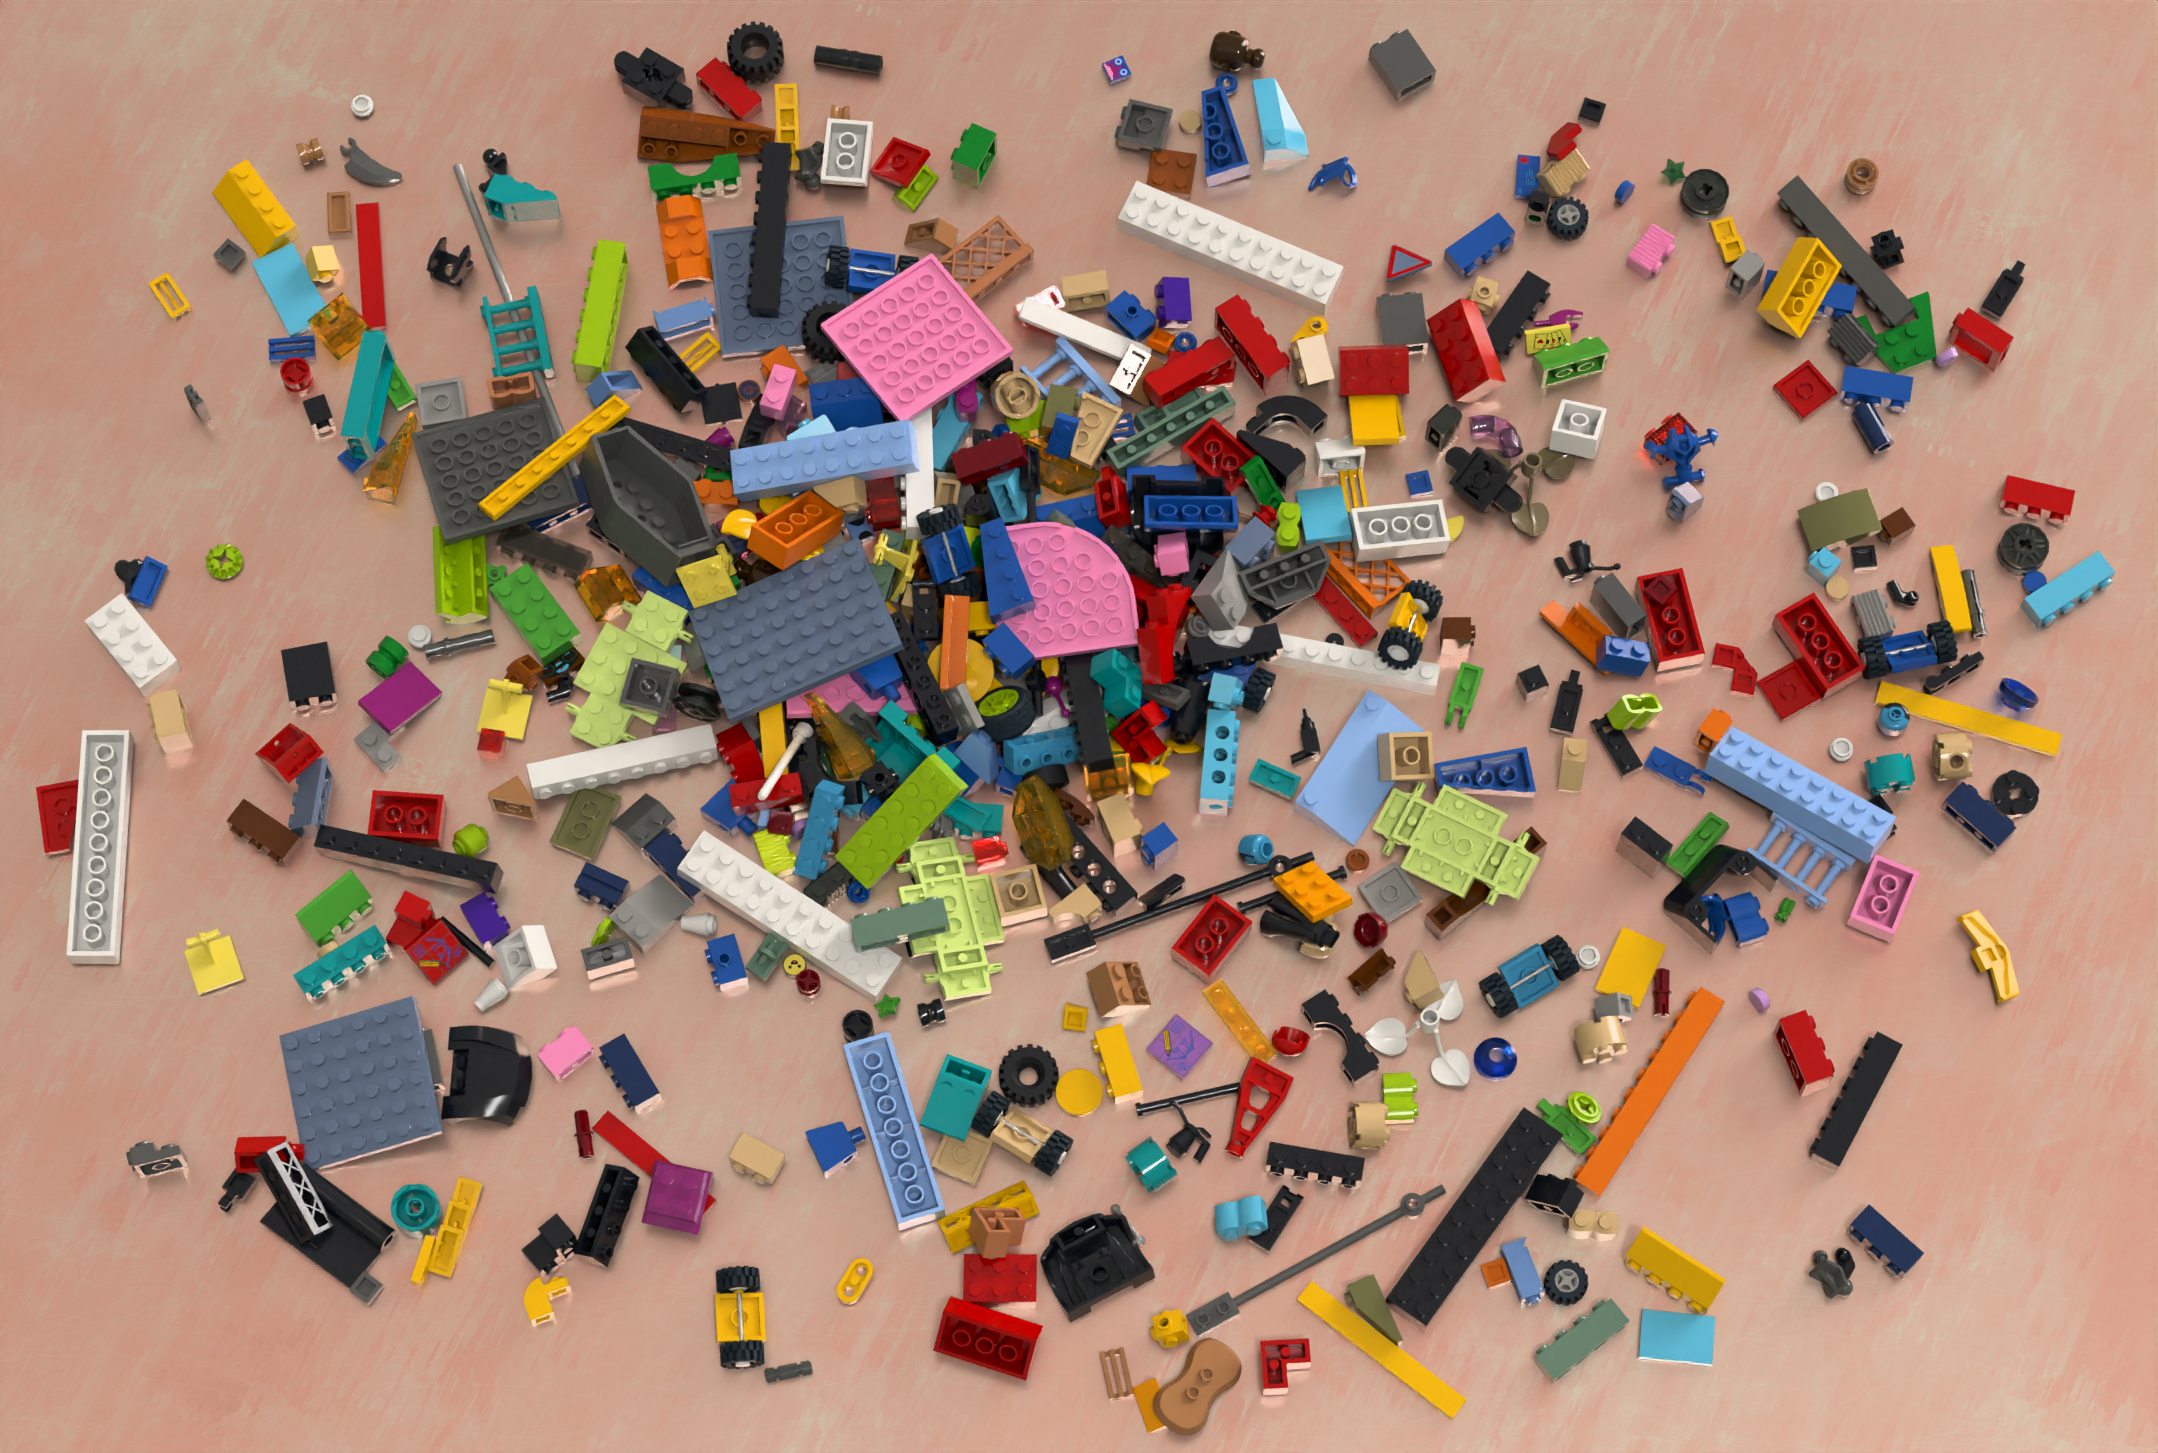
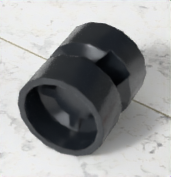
(857, 1026)

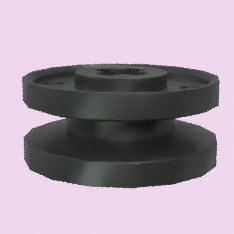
(1693, 198)
(2023, 536)
(698, 702)

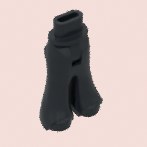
(1275, 924)

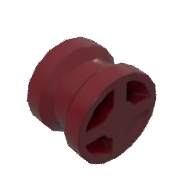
(808, 977)

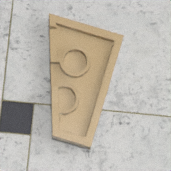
(1094, 429)

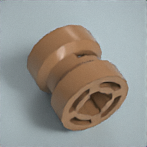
(310, 151)

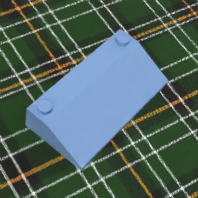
(1347, 782)

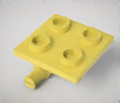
(901, 561)
(709, 578)
(505, 708)
(213, 962)

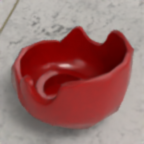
(1290, 1041)

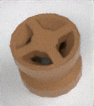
(840, 113)

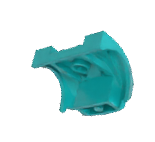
(903, 746)

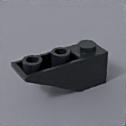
(757, 428)

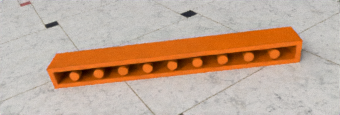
(1649, 1092)

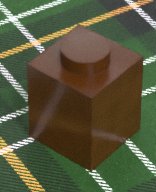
(1896, 527)

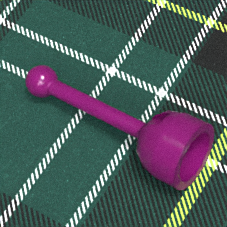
(1054, 688)

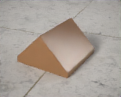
(514, 800)

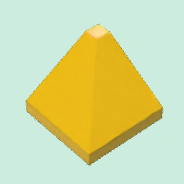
(1074, 1017)

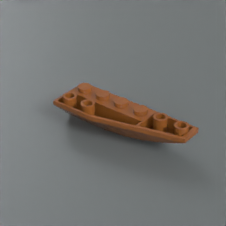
(696, 136)

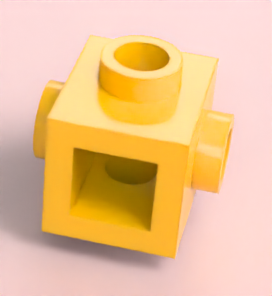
(1170, 1328)

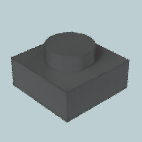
(229, 254)
(366, 1288)

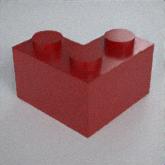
(1138, 735)
(741, 753)
(412, 918)
(1277, 1358)

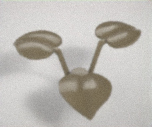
(1557, 465)

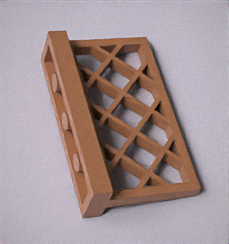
(999, 272)

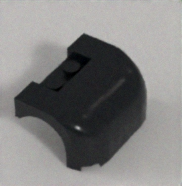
(1147, 485)

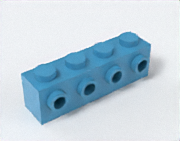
(1041, 750)
(819, 829)

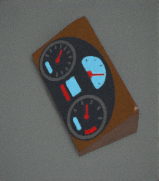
(567, 663)

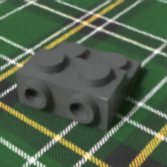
(1143, 126)
(150, 1161)

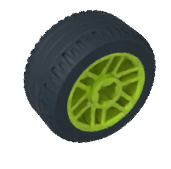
(1006, 712)

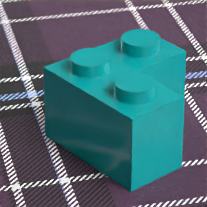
(1121, 682)

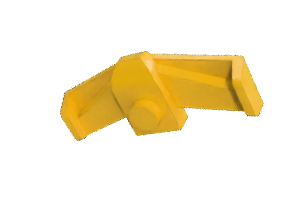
(1991, 955)

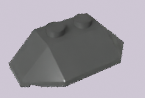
(1288, 576)

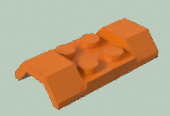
(684, 240)

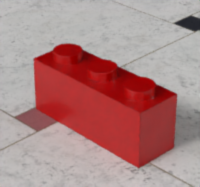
(729, 91)
(2036, 500)
(785, 793)

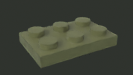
(585, 821)

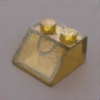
(1110, 782)

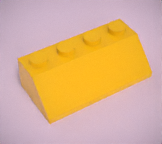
(255, 209)
(1799, 286)
(1674, 1271)

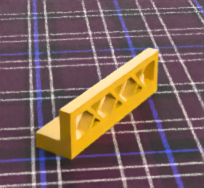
(957, 1235)

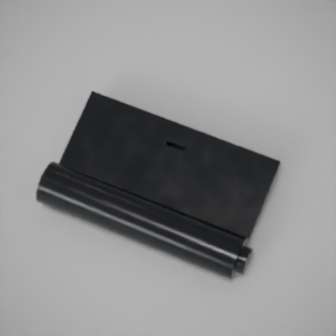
(345, 1247)

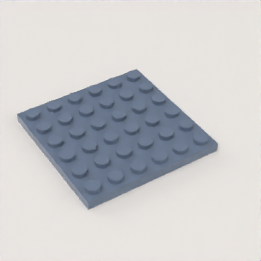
(801, 288)
(361, 1084)

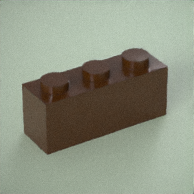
(264, 832)

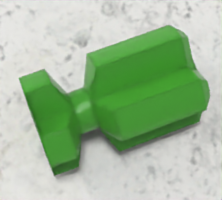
(1785, 909)

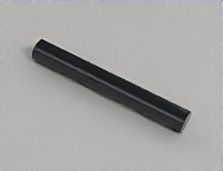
(469, 944)

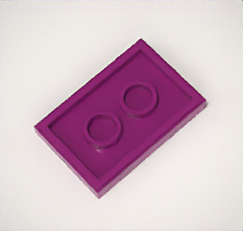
(400, 698)

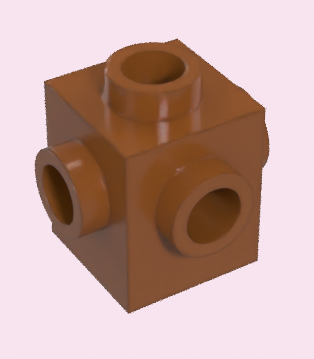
(526, 672)

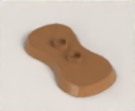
(1186, 1400)

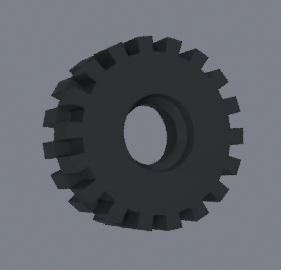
(1028, 1058)

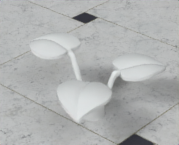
(1389, 1037)

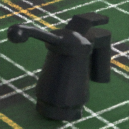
(1581, 555)
(1182, 1140)

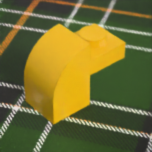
(538, 1296)

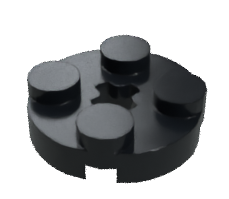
(2027, 791)

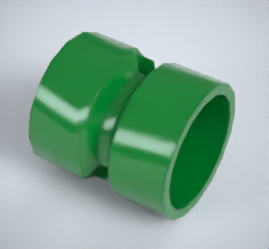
(387, 657)

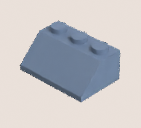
(311, 799)

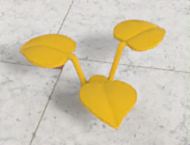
(740, 521)
(1147, 774)

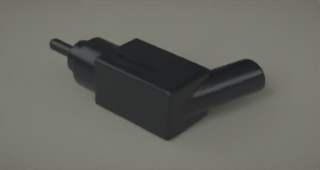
(1308, 739)

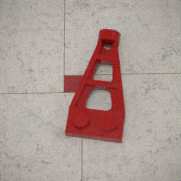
(1267, 1079)

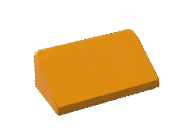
(1145, 1397)

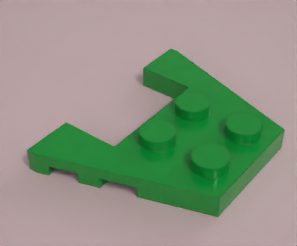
(1907, 344)

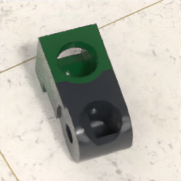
(1537, 206)

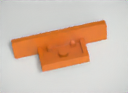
(1578, 627)

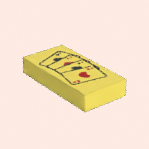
(1547, 338)

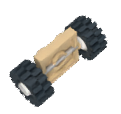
(1021, 1134)

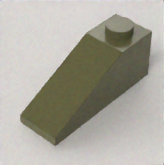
(1371, 1306)

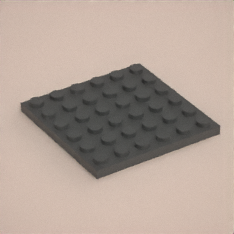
(479, 454)

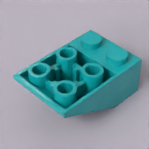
(519, 201)
(956, 1097)

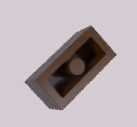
(1456, 635)

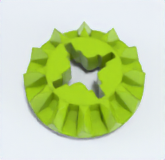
(229, 568)
(1580, 1100)

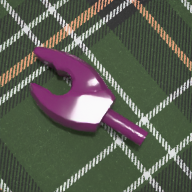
(1560, 317)

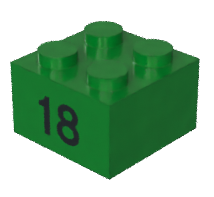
(974, 155)

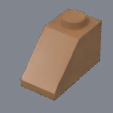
(931, 236)

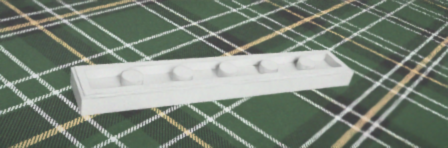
(1076, 329)

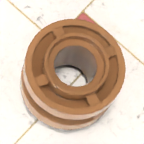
(1866, 168)

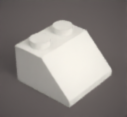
(1338, 455)
(525, 956)

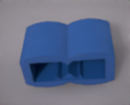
(1746, 921)

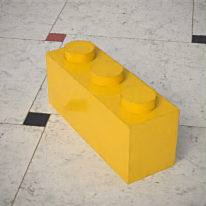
(1117, 1064)

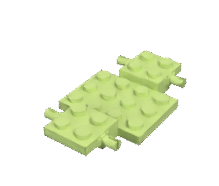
(650, 638)
(1455, 842)
(971, 913)

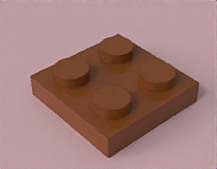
(1172, 172)

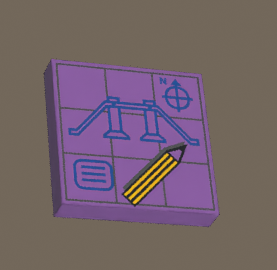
(1179, 1047)

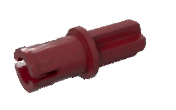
(1662, 992)
(583, 1134)

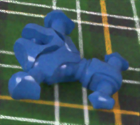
(1682, 450)

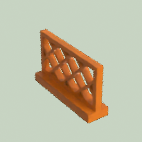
(1358, 591)

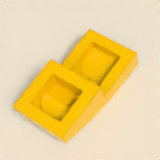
(1727, 239)

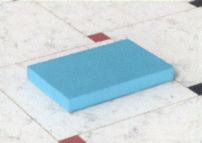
(1324, 515)
(1676, 1337)

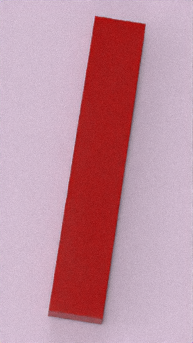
(371, 265)
(633, 1147)

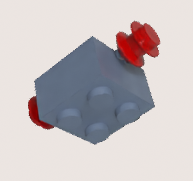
(1255, 541)

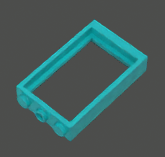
(368, 395)

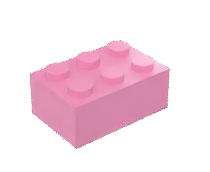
(1882, 898)

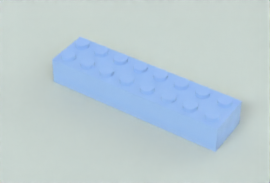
(819, 459)
(1800, 794)
(894, 1131)

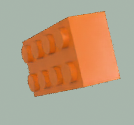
(795, 530)

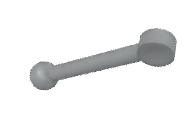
(1139, 1239)

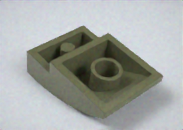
(1840, 520)

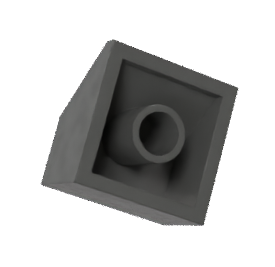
(644, 823)

